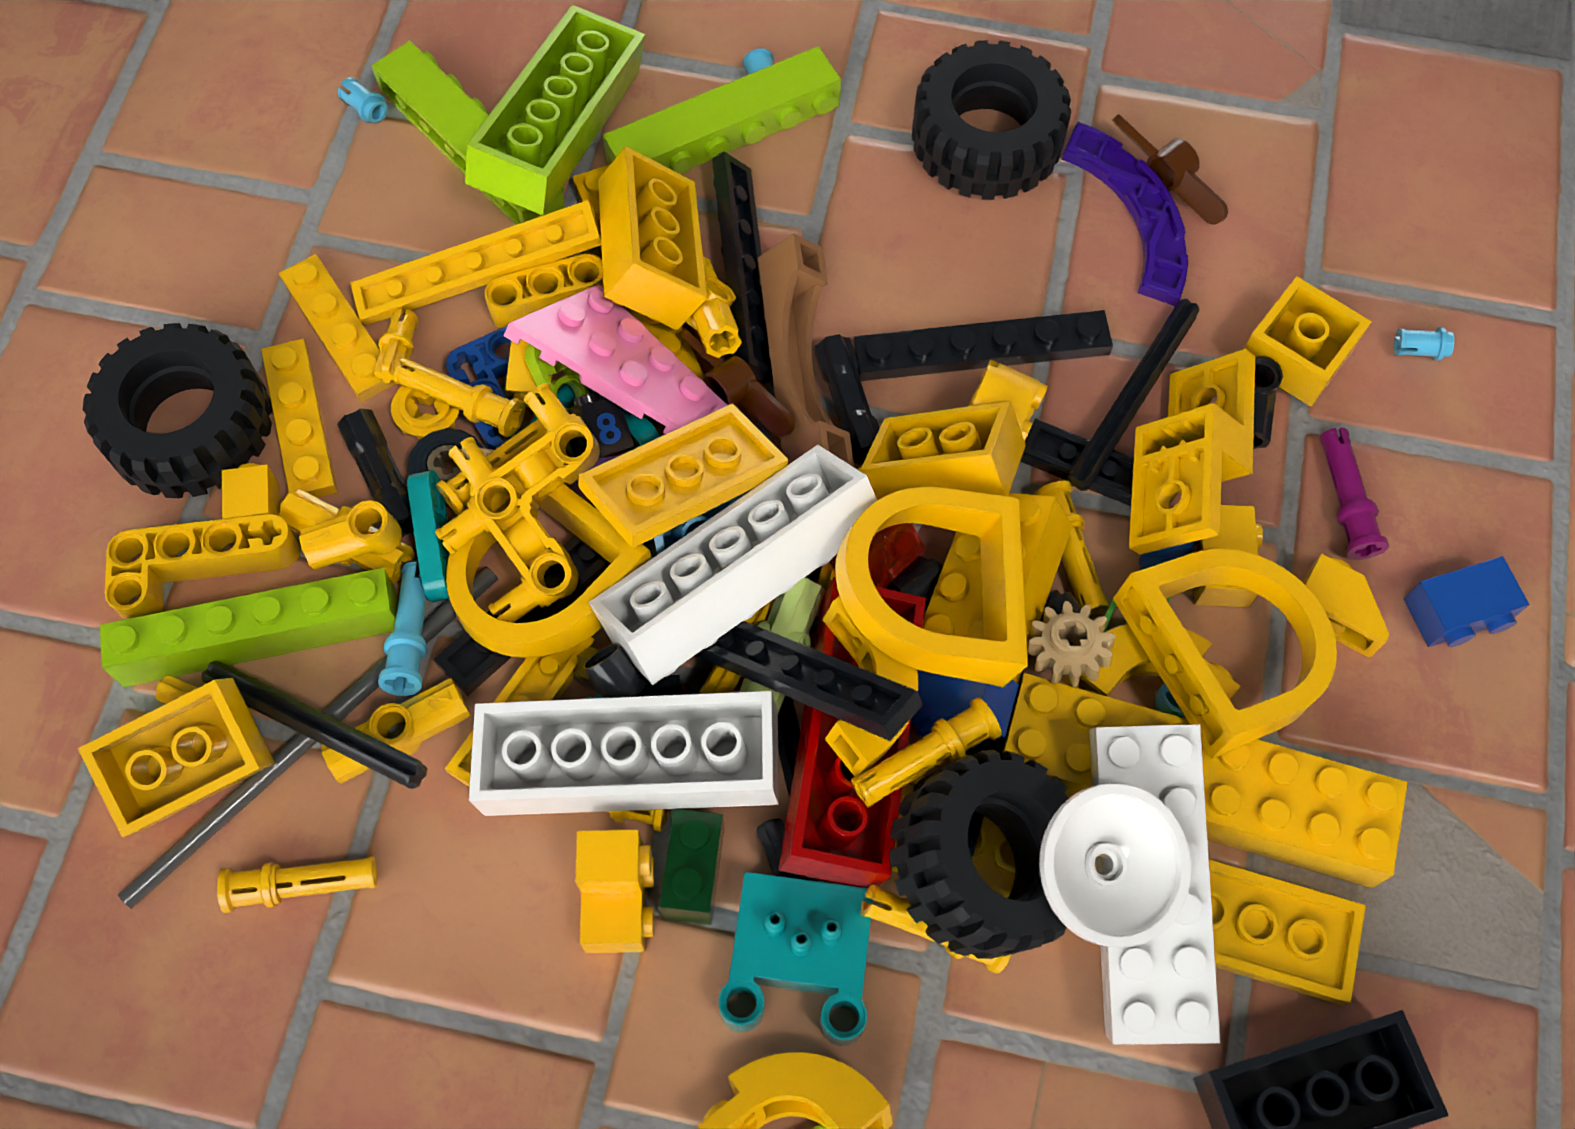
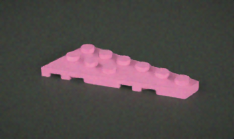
(617, 358)

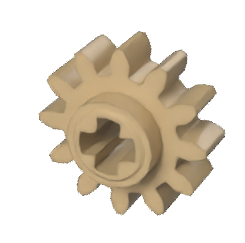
(1088, 648)

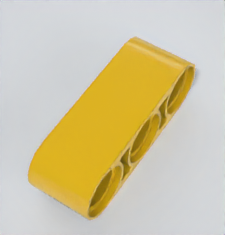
(526, 287)

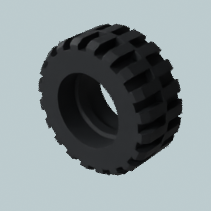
(997, 80)
(150, 372)
(937, 862)

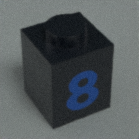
(604, 421)

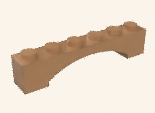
(790, 290)

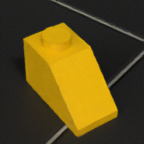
(1347, 604)

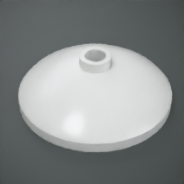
(1142, 873)

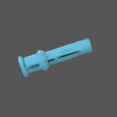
(406, 645)

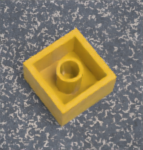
(1307, 338)

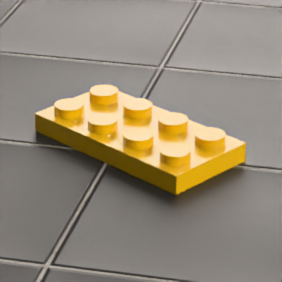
(681, 474)

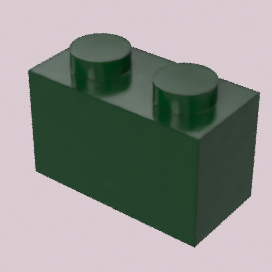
(692, 867)

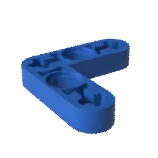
(487, 368)

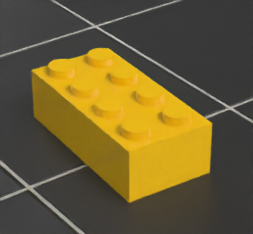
(651, 239)
(957, 598)

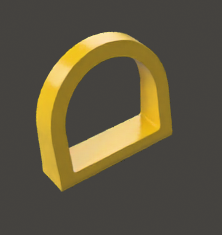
(997, 524)
(568, 626)
(1182, 666)

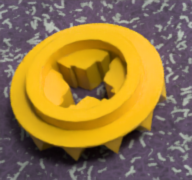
(408, 416)

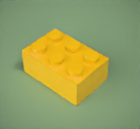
(949, 449)
(176, 756)

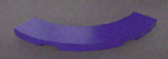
(1148, 203)

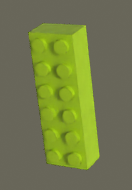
(554, 110)

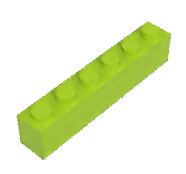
(441, 112)
(733, 113)
(249, 627)

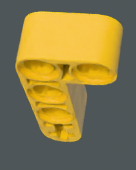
(259, 546)

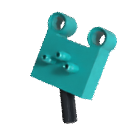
(798, 939)

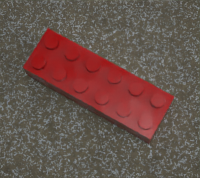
(827, 823)

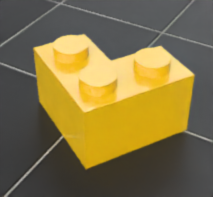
(613, 881)

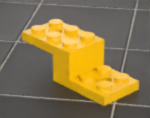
(1193, 453)

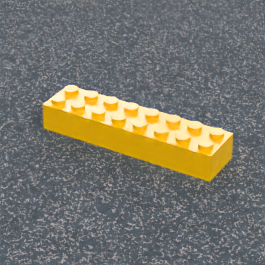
(1255, 795)

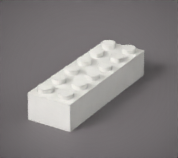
(733, 563)
(625, 754)
(1168, 984)

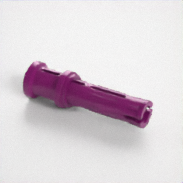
(1355, 510)

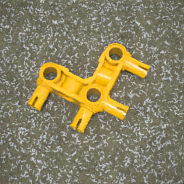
(529, 480)

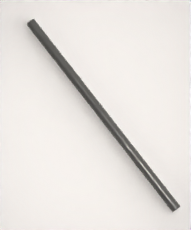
(283, 758)

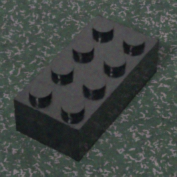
(1340, 1080)

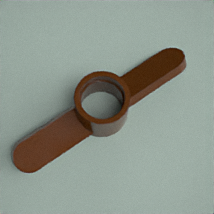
(1176, 168)
(737, 384)

